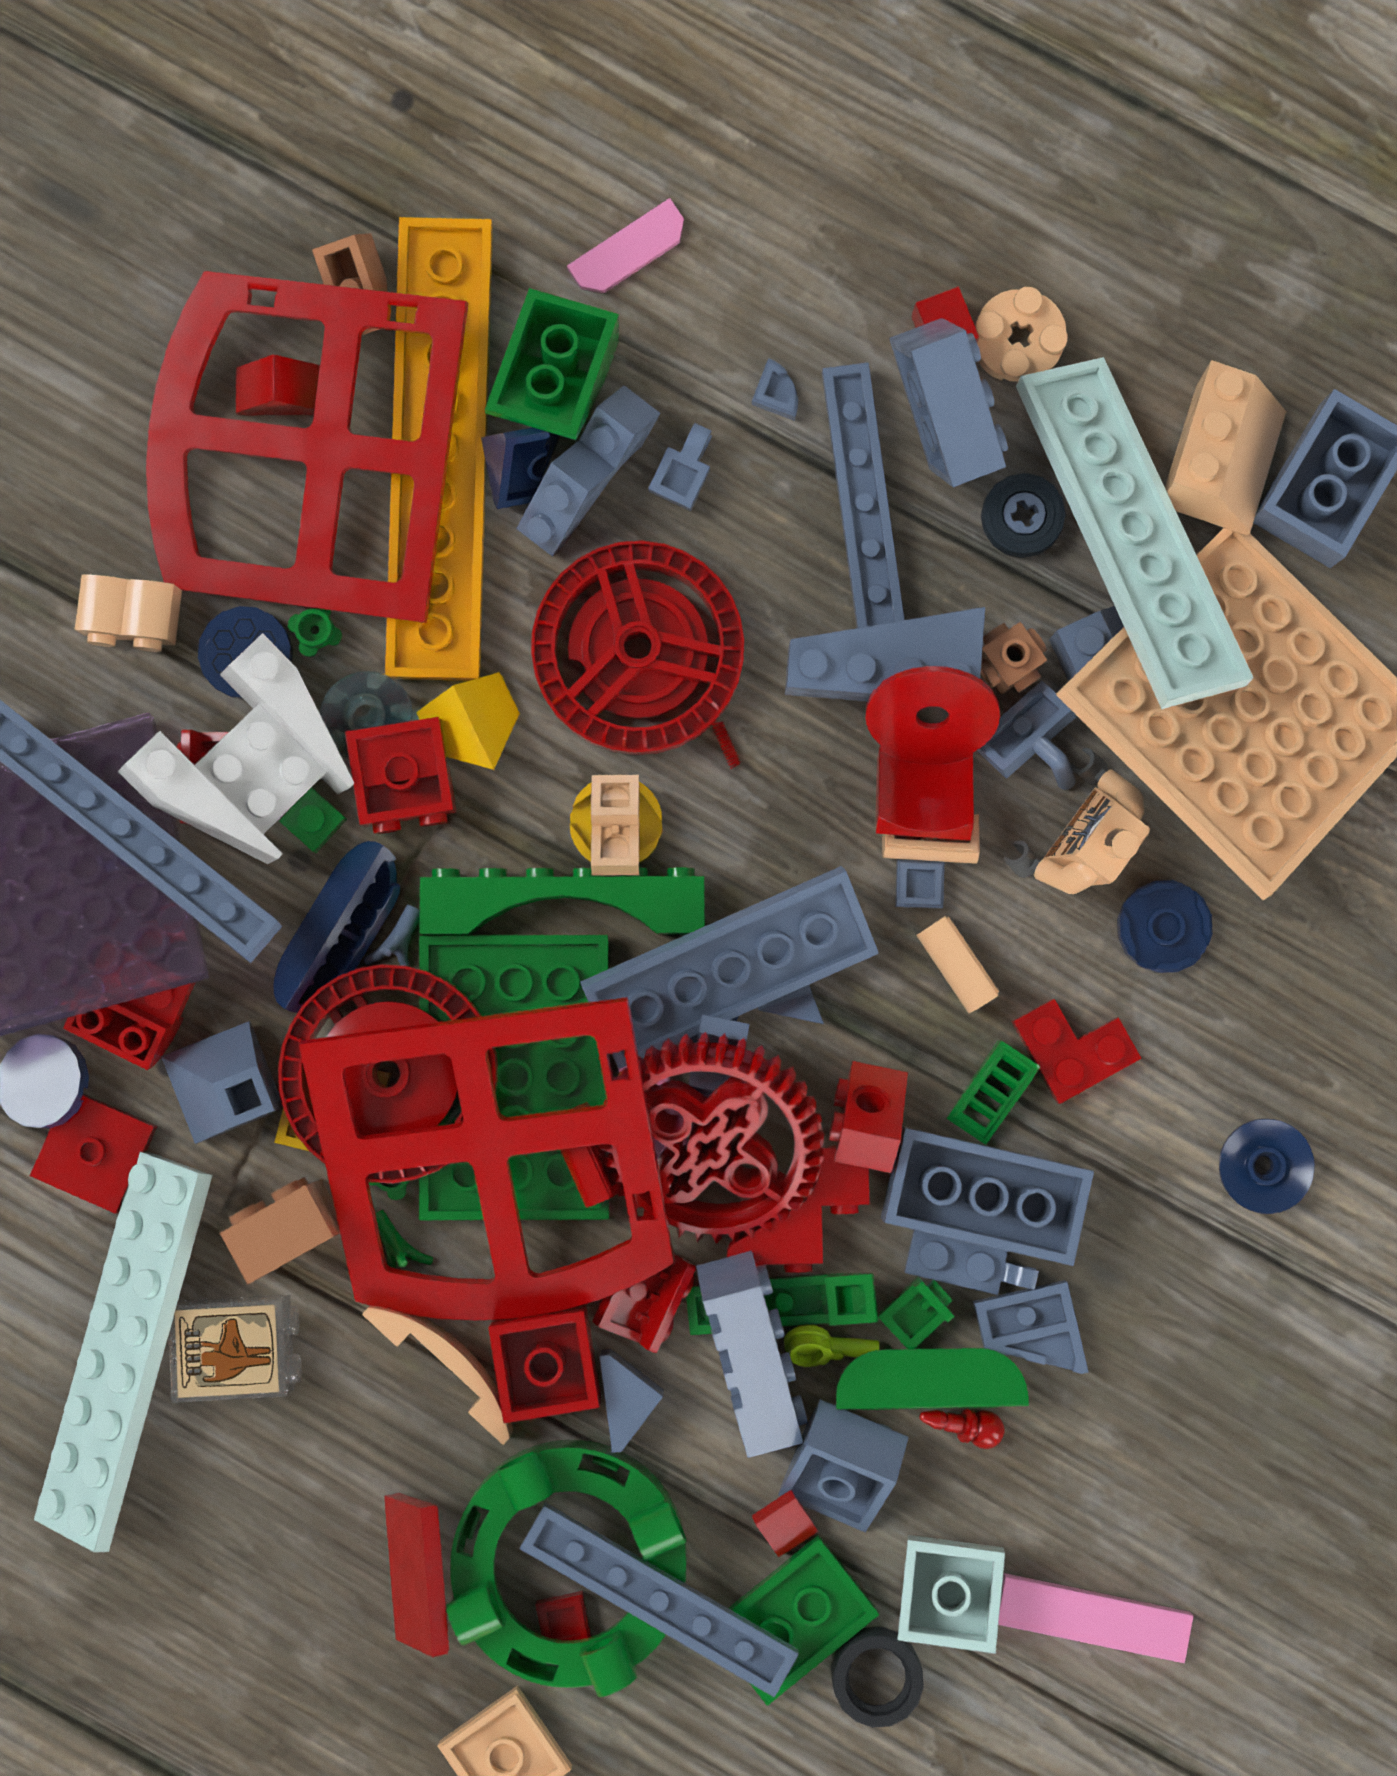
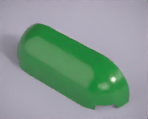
(931, 1380)

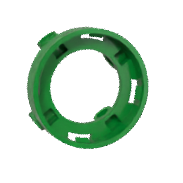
(520, 1482)

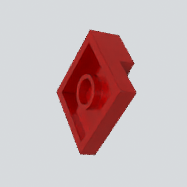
(401, 775)

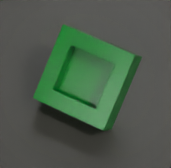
(313, 820)

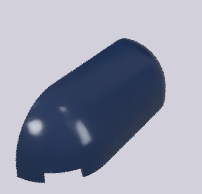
(338, 924)

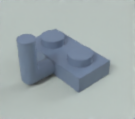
(1027, 731)

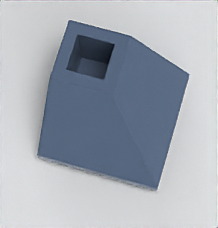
(222, 1082)

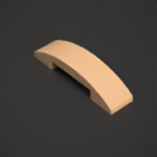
(454, 1355)

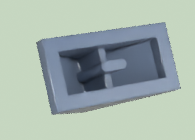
(628, 1397)

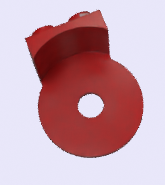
(925, 766)

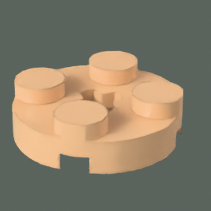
(1026, 310)

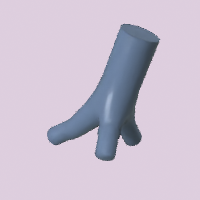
(399, 938)

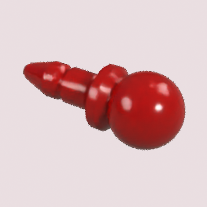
(981, 1428)

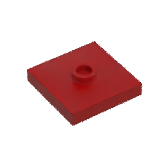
(94, 1153)

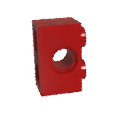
(870, 1116)

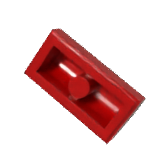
(589, 1173)

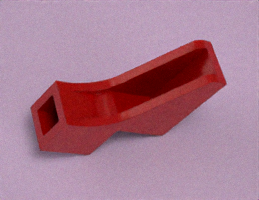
(800, 1239)

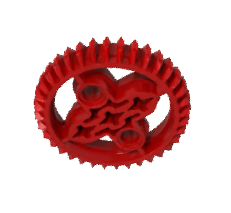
(709, 1151)

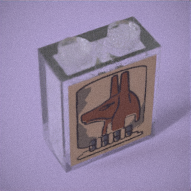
(233, 1348)

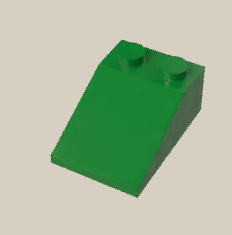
(554, 364)

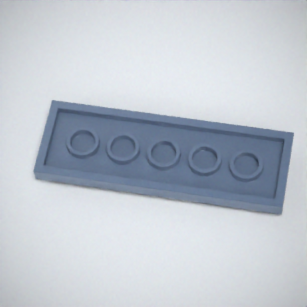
(739, 961)

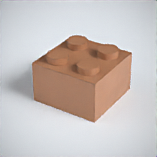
(277, 1233)

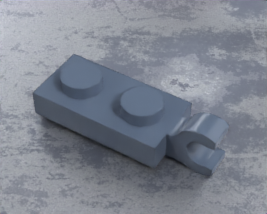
(965, 1264)

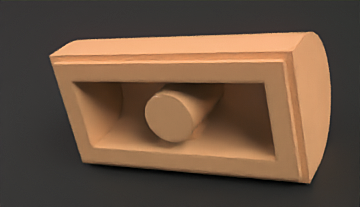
(933, 848)
(958, 964)

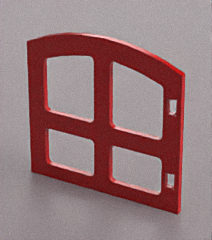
(324, 447)
(487, 1143)

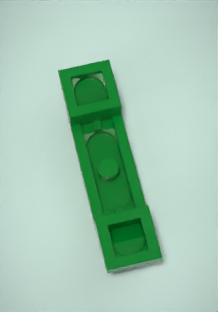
(806, 1301)

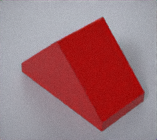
(276, 387)

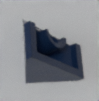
(517, 464)

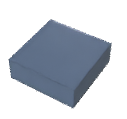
(919, 884)

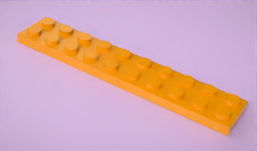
(450, 262)

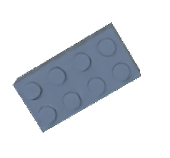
(987, 1196)

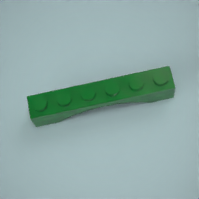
(465, 904)

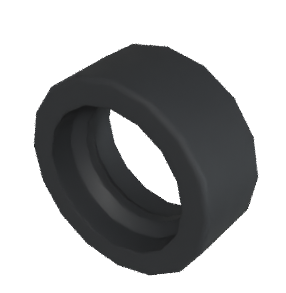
(893, 1711)

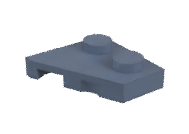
(1033, 1326)

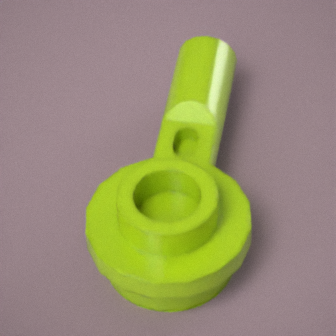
(814, 1346)

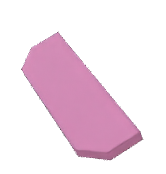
(629, 249)

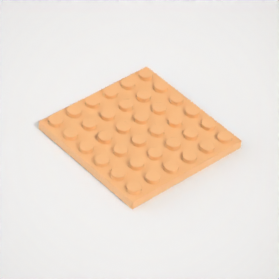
(1265, 763)

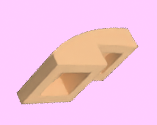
(615, 825)

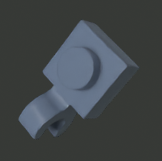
(682, 474)

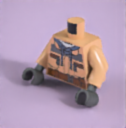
(1096, 840)

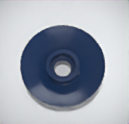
(1289, 1170)

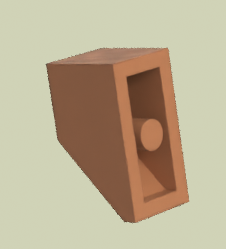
(352, 264)

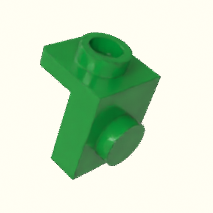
(916, 1312)

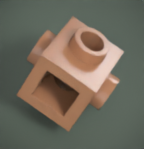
(1004, 673)

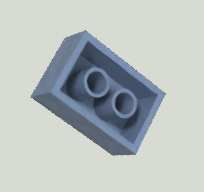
(949, 401)
(1331, 479)

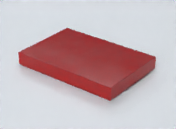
(417, 1574)

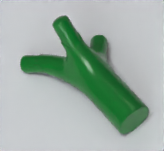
(396, 1246)

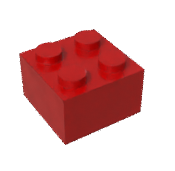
(545, 1364)

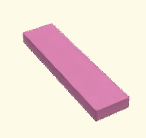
(1095, 1618)

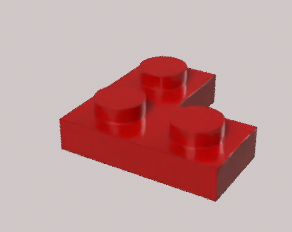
(1069, 1062)

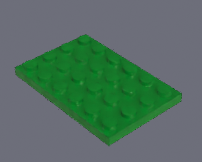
(533, 1077)

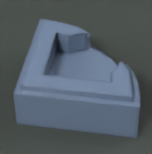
(776, 391)

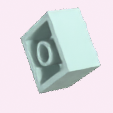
(951, 1594)

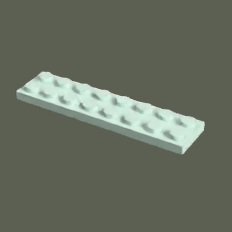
(1133, 533)
(122, 1351)

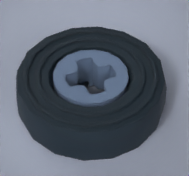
(1013, 537)

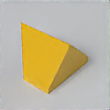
(475, 719)

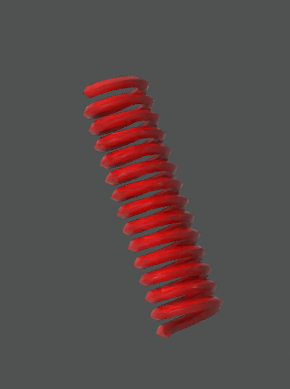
(725, 735)

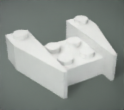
(255, 767)

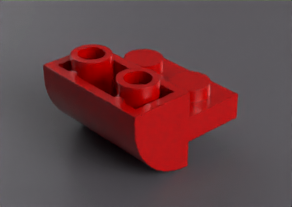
(135, 1028)

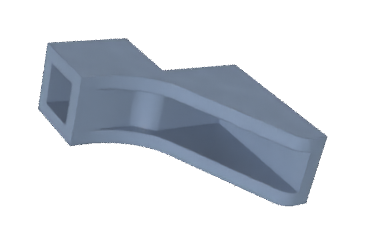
(585, 469)

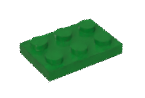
(809, 1606)

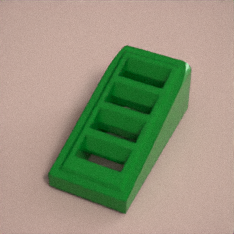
(1017, 1087)

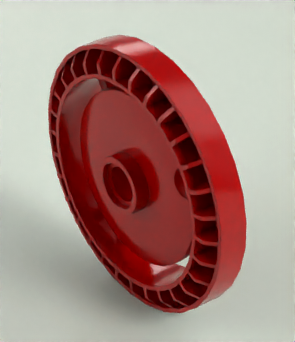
(630, 611)
(425, 1082)

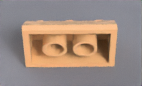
(1225, 448)

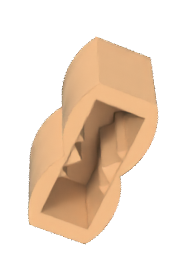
(128, 610)

